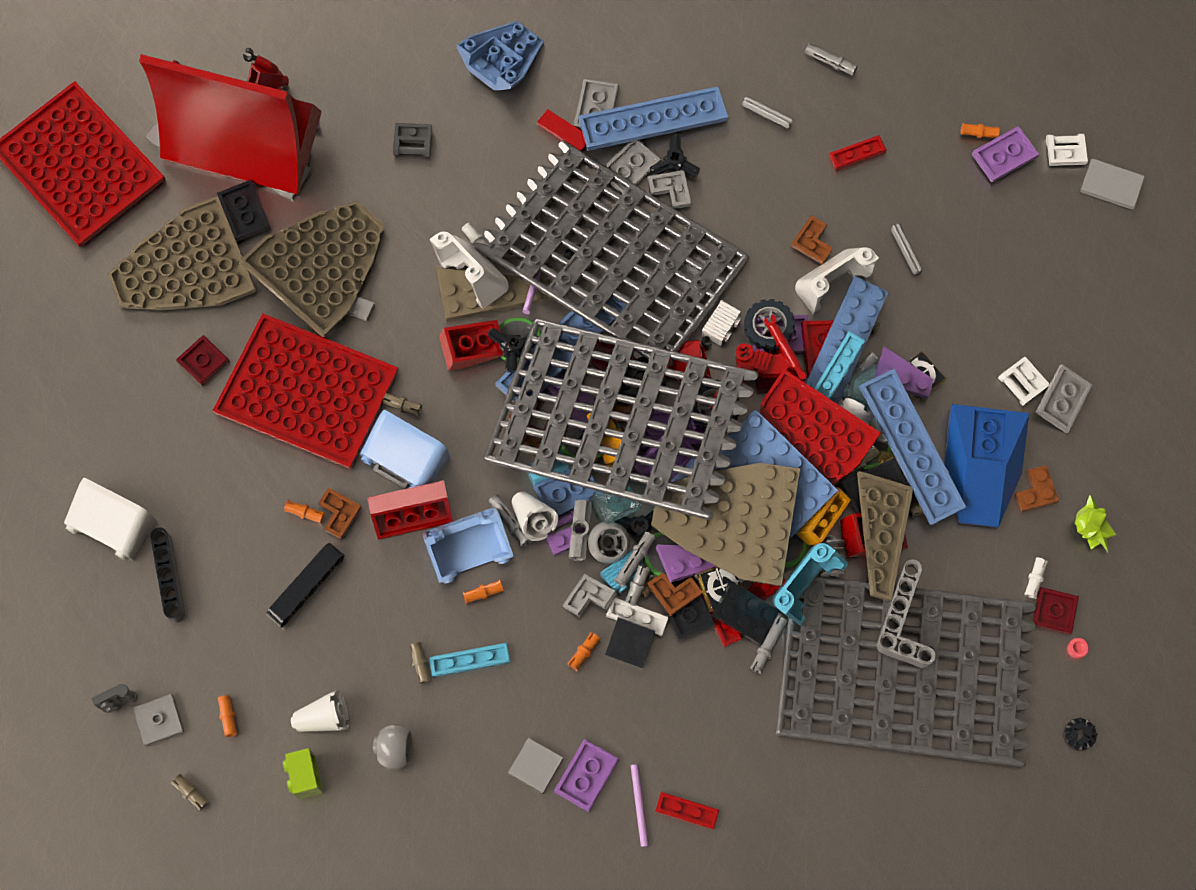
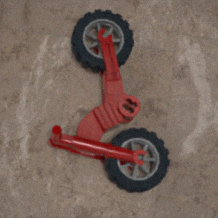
(762, 362)

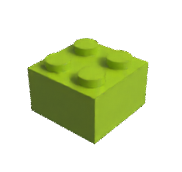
(303, 773)

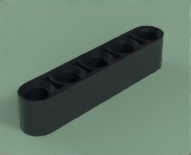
(164, 566)
(305, 585)

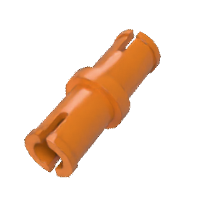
(979, 130)
(304, 511)
(483, 591)
(584, 651)
(227, 716)

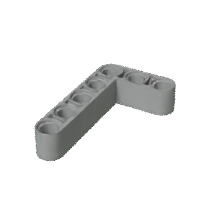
(899, 617)

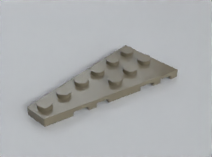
(460, 299)
(884, 521)

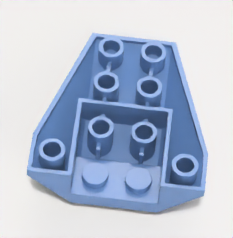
(500, 54)

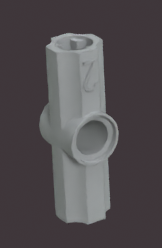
(578, 541)

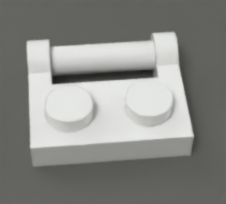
(1069, 153)
(1028, 377)

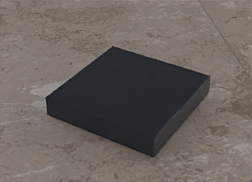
(630, 642)

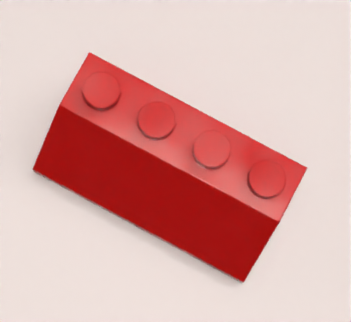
(410, 509)

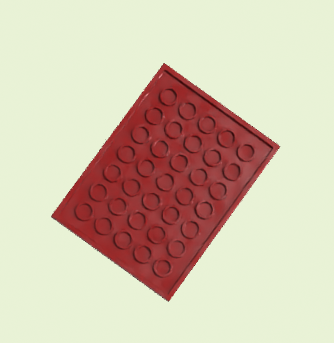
(78, 164)
(306, 390)

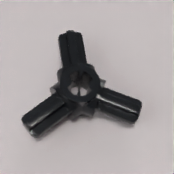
(675, 153)
(510, 346)
(631, 523)

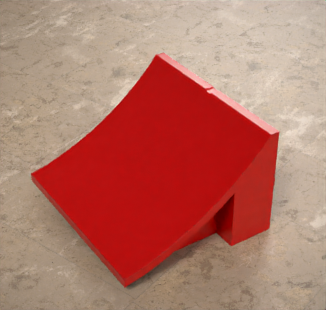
(231, 125)

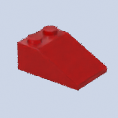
(469, 344)
(854, 536)

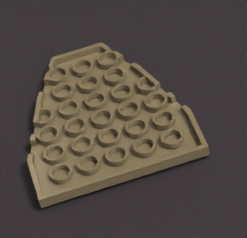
(318, 263)
(184, 264)
(747, 525)

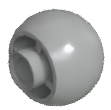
(597, 536)
(393, 746)

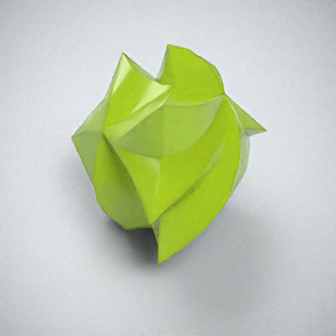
(1093, 525)

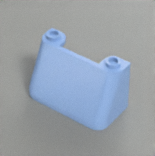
(404, 450)
(467, 544)

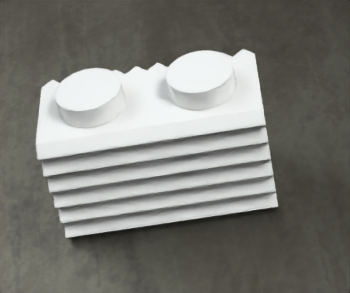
(721, 323)

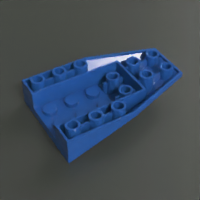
(985, 460)

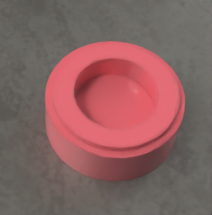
(1078, 648)

